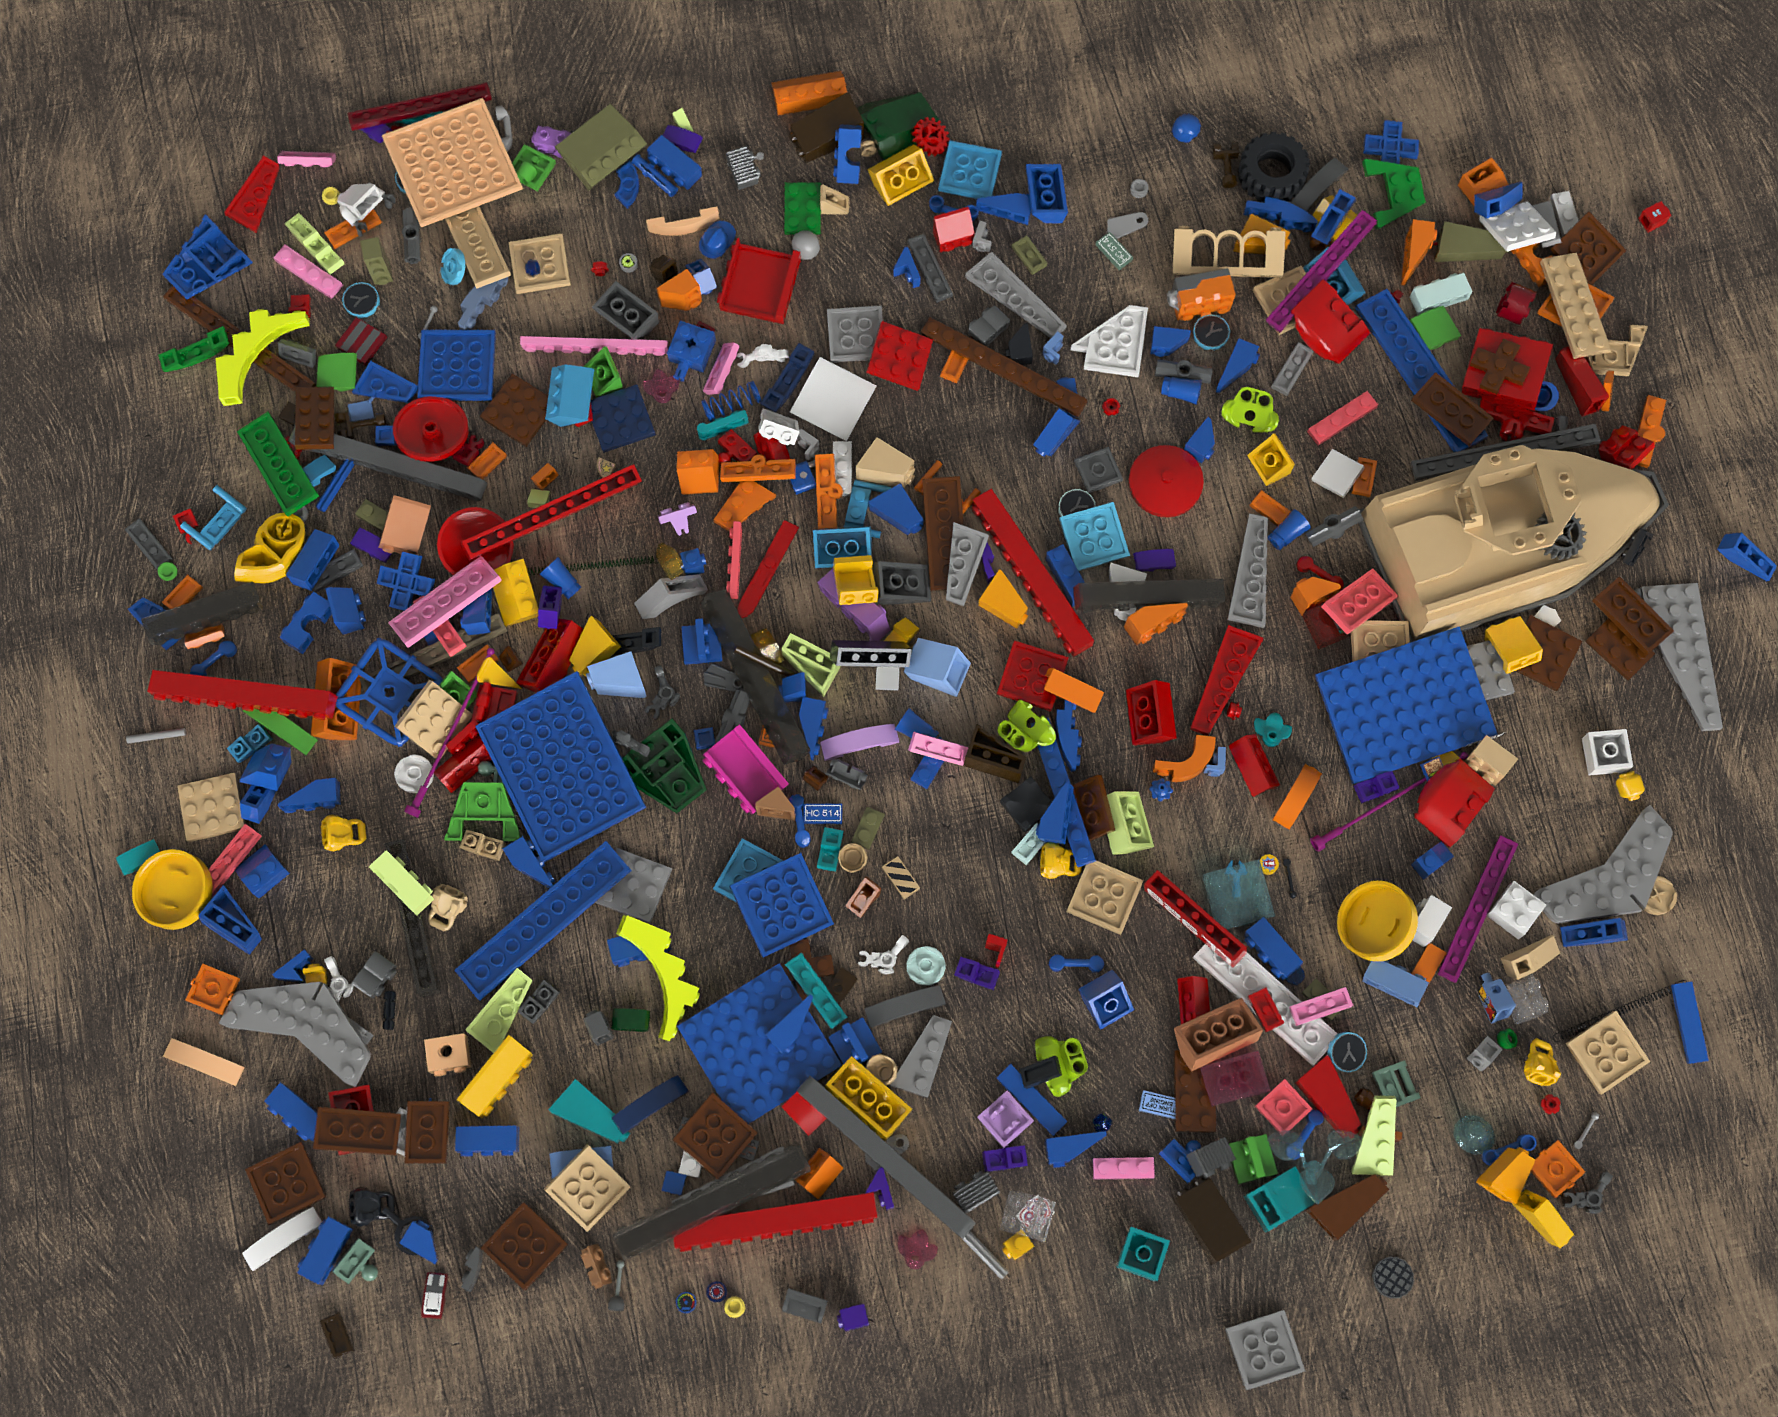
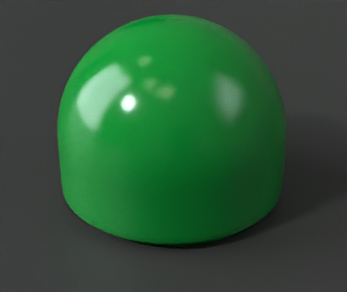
(1503, 1041)

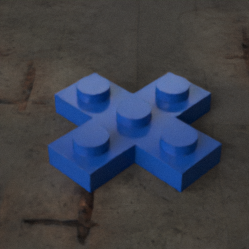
(1391, 144)
(405, 581)

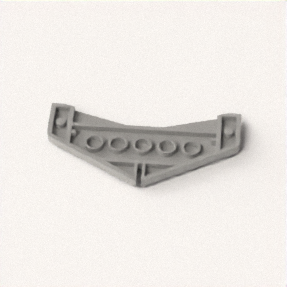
(1608, 888)
(314, 1022)

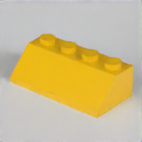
(495, 1077)
(868, 1098)

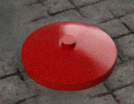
(430, 428)
(1166, 481)
(465, 525)

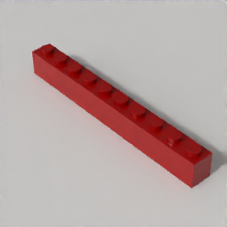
(551, 512)
(1032, 572)
(242, 694)
(779, 1220)

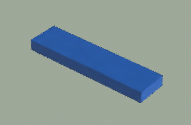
(1689, 1022)
(1032, 1101)

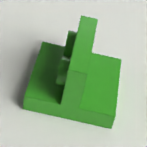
(1253, 1159)

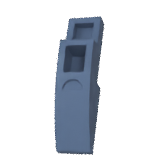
(475, 302)

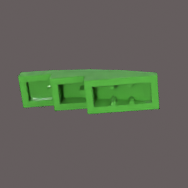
(284, 729)

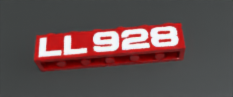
(1195, 919)

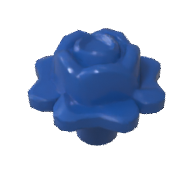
(1160, 789)

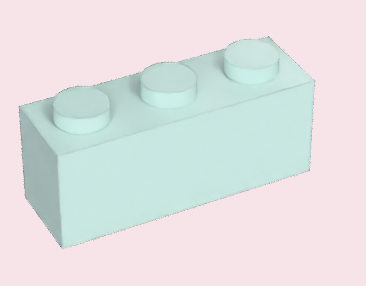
(1440, 292)

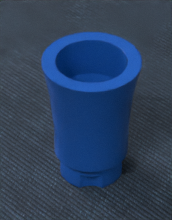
(1182, 388)
(1289, 530)
(559, 576)
(913, 723)

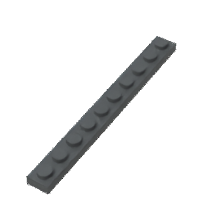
(1558, 441)

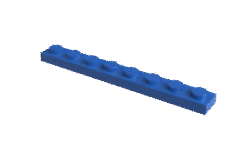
(1076, 829)

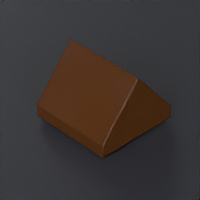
(510, 658)
(815, 778)

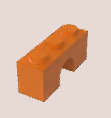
(1531, 263)

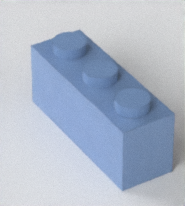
(1396, 981)

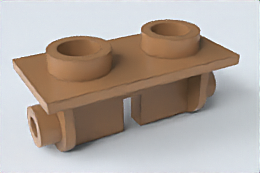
(593, 1257)

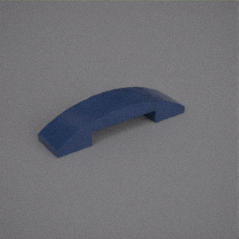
(788, 379)
(649, 1104)

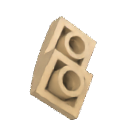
(482, 845)

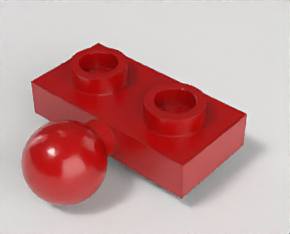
(735, 448)

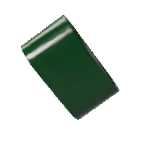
(630, 1020)

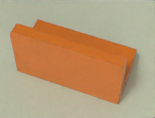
(823, 1172)

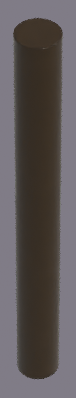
(763, 661)

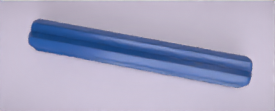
(335, 485)

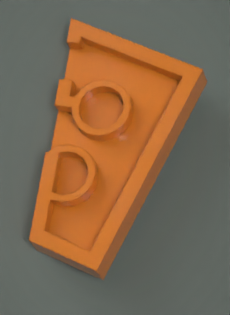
(742, 503)

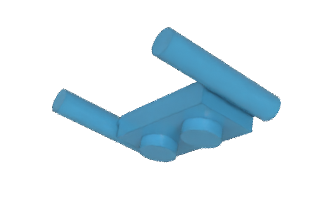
(859, 504)
(220, 523)

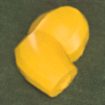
(274, 550)

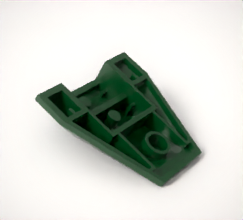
(892, 121)
(669, 770)

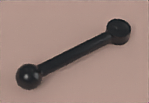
(1286, 862)

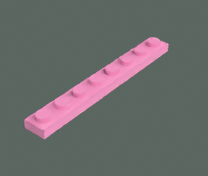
(589, 345)

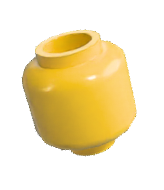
(1630, 785)

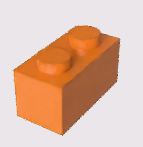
(544, 476)

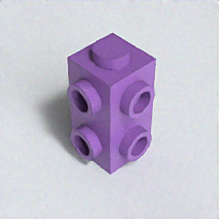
(547, 138)

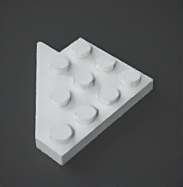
(1116, 343)

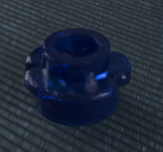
(532, 267)
(1102, 1123)

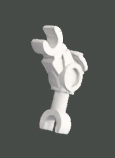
(763, 353)
(886, 959)
(339, 983)

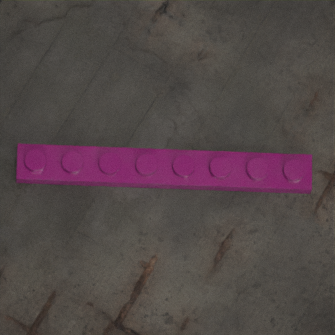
(1322, 268)
(1477, 909)

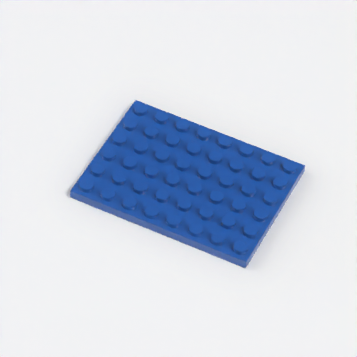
(1405, 705)
(560, 766)

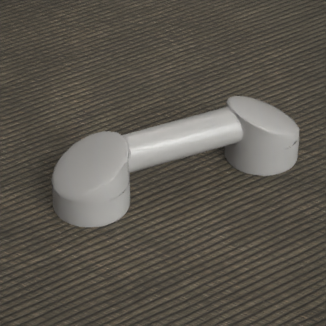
(502, 114)

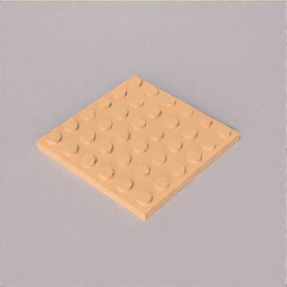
(452, 162)

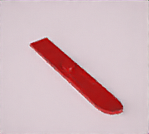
(767, 568)

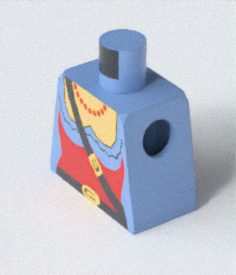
(1495, 998)

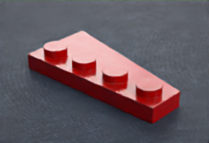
(251, 200)

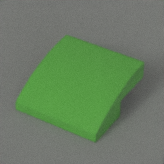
(1435, 327)
(337, 371)

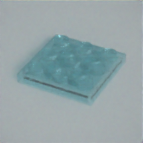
(1238, 894)

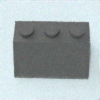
(626, 311)

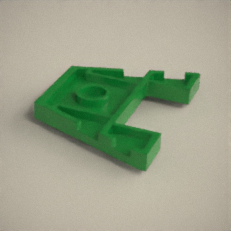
(1402, 187)

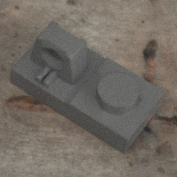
(294, 352)

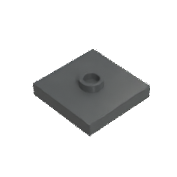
(1098, 470)

